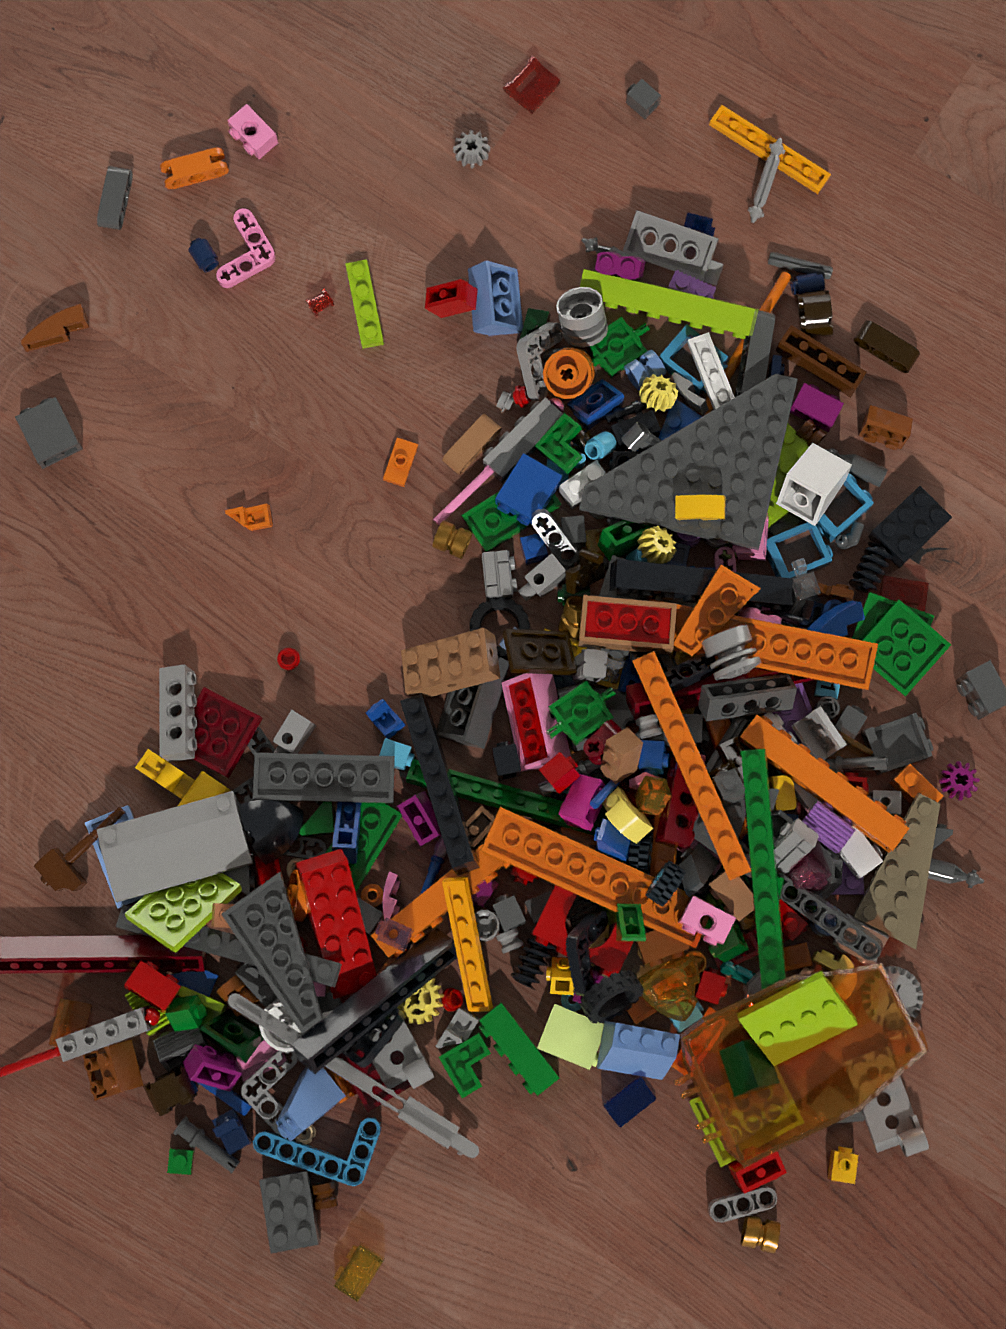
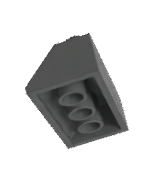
(471, 710)

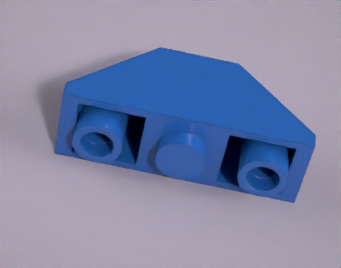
(612, 842)

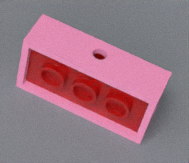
(527, 707)

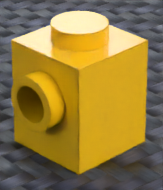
(843, 1165)

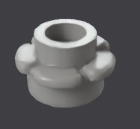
(505, 401)

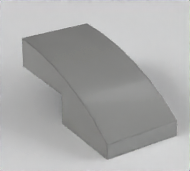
(687, 392)

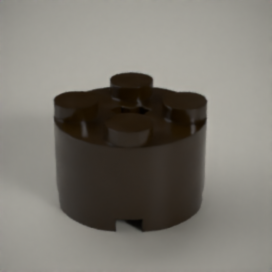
(815, 313)
(171, 1089)

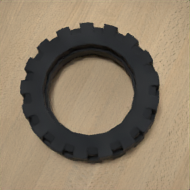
(504, 605)
(611, 996)

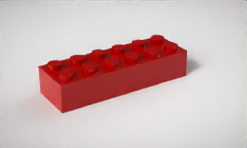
(337, 919)

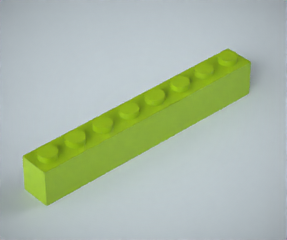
(673, 304)

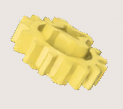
(428, 1002)

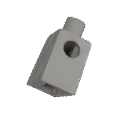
(553, 575)
(295, 726)

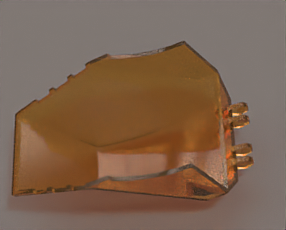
(814, 1085)

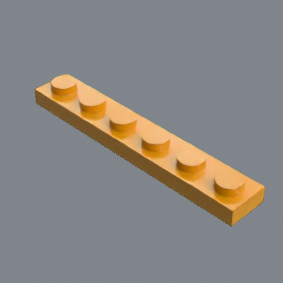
(758, 143)
(467, 944)

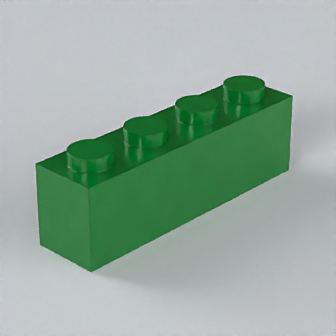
(519, 1049)

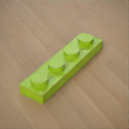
(364, 304)

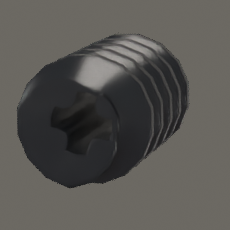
(870, 567)
(531, 963)

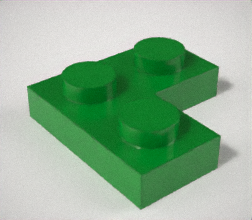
(555, 443)
(459, 1061)

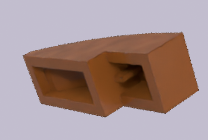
(56, 328)

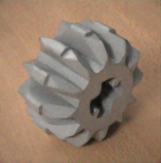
(471, 141)

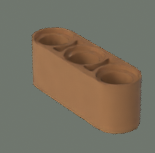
(471, 444)

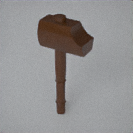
(58, 868)

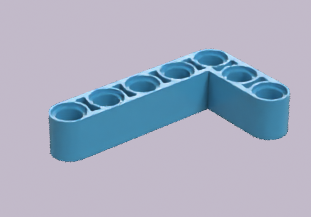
(322, 1157)

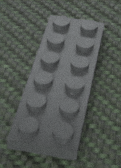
(323, 778)

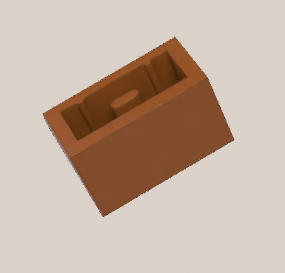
(885, 427)
(112, 1070)

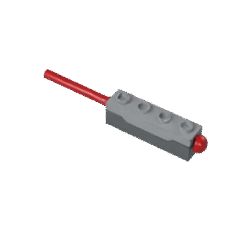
(93, 1038)

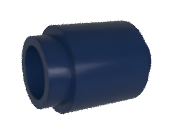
(203, 254)
(807, 283)

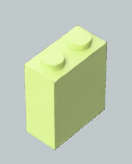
(571, 1037)

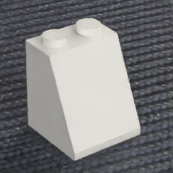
(813, 483)

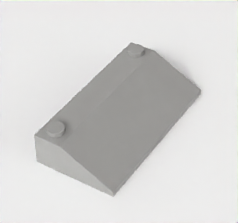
(174, 846)

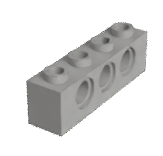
(170, 724)

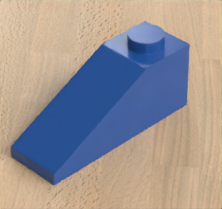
(347, 829)

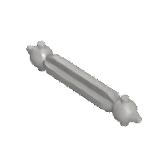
(766, 180)

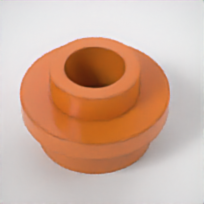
(372, 887)

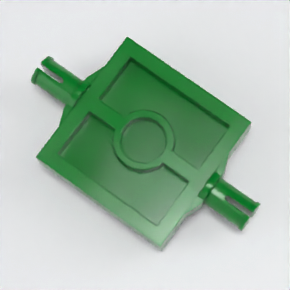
(618, 347)
(580, 712)

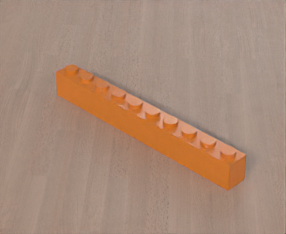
(692, 766)

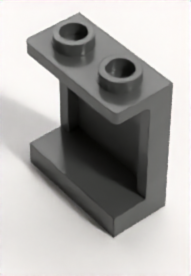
(48, 432)
(899, 740)

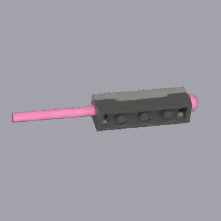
(504, 457)

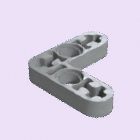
(530, 356)
(263, 1093)

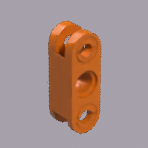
(194, 168)

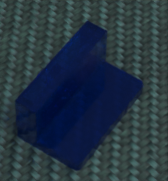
(629, 1101)

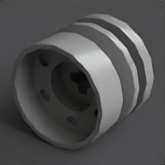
(582, 317)
(731, 652)

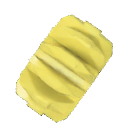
(658, 393)
(656, 545)

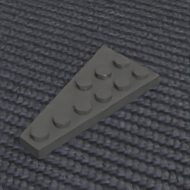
(272, 940)

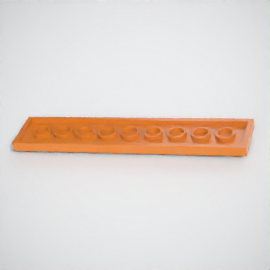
(800, 651)
(584, 872)

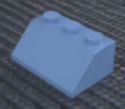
(497, 299)
(637, 1050)

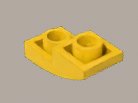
(700, 507)

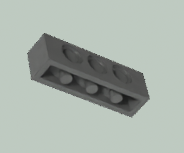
(747, 697)
(693, 721)

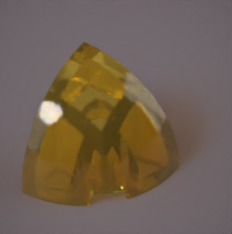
(672, 987)

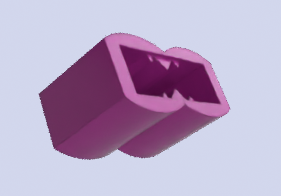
(626, 267)

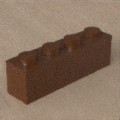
(820, 361)

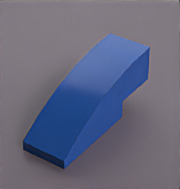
(837, 618)

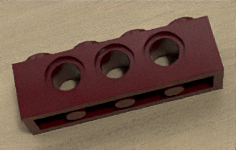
(668, 831)

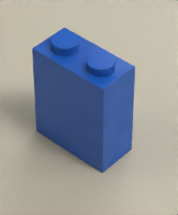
(527, 489)

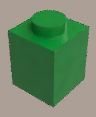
(186, 1013)

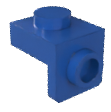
(385, 719)

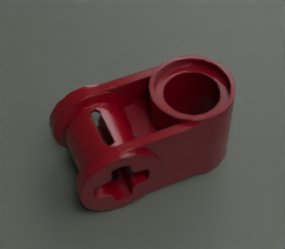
(598, 741)

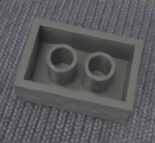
(289, 1211)

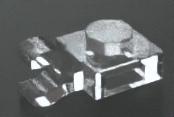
(804, 584)

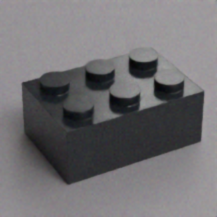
(910, 526)

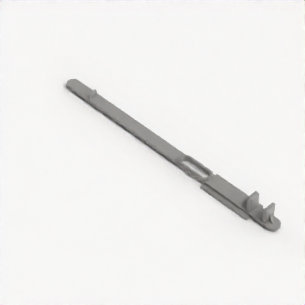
(412, 1112)

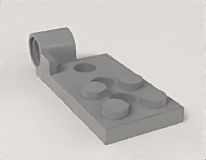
(700, 267)
(413, 1066)
(908, 1130)

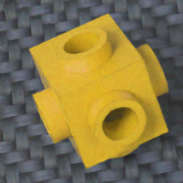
(560, 977)

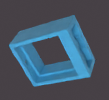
(675, 346)
(829, 529)
(776, 561)

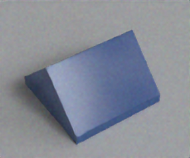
(595, 403)

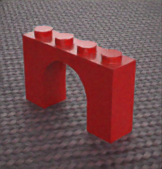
(552, 930)

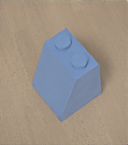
(308, 1101)

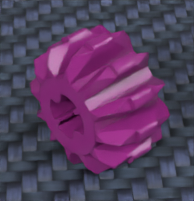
(968, 780)

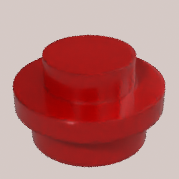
(520, 396)
(288, 659)
(452, 999)

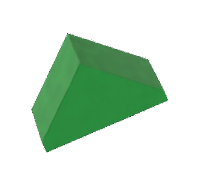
(321, 822)
(629, 923)

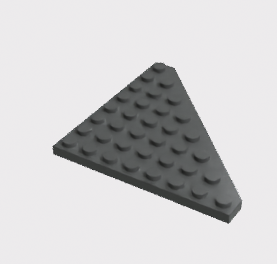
(722, 453)

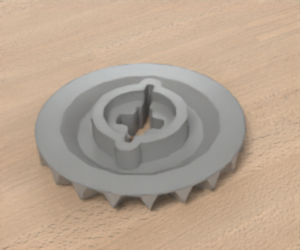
(908, 989)

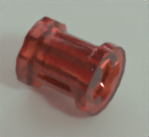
(320, 302)

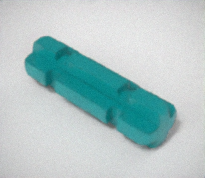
(736, 972)

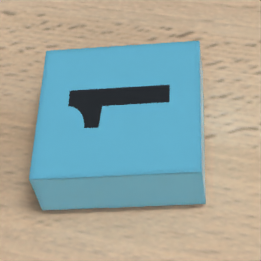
(826, 689)

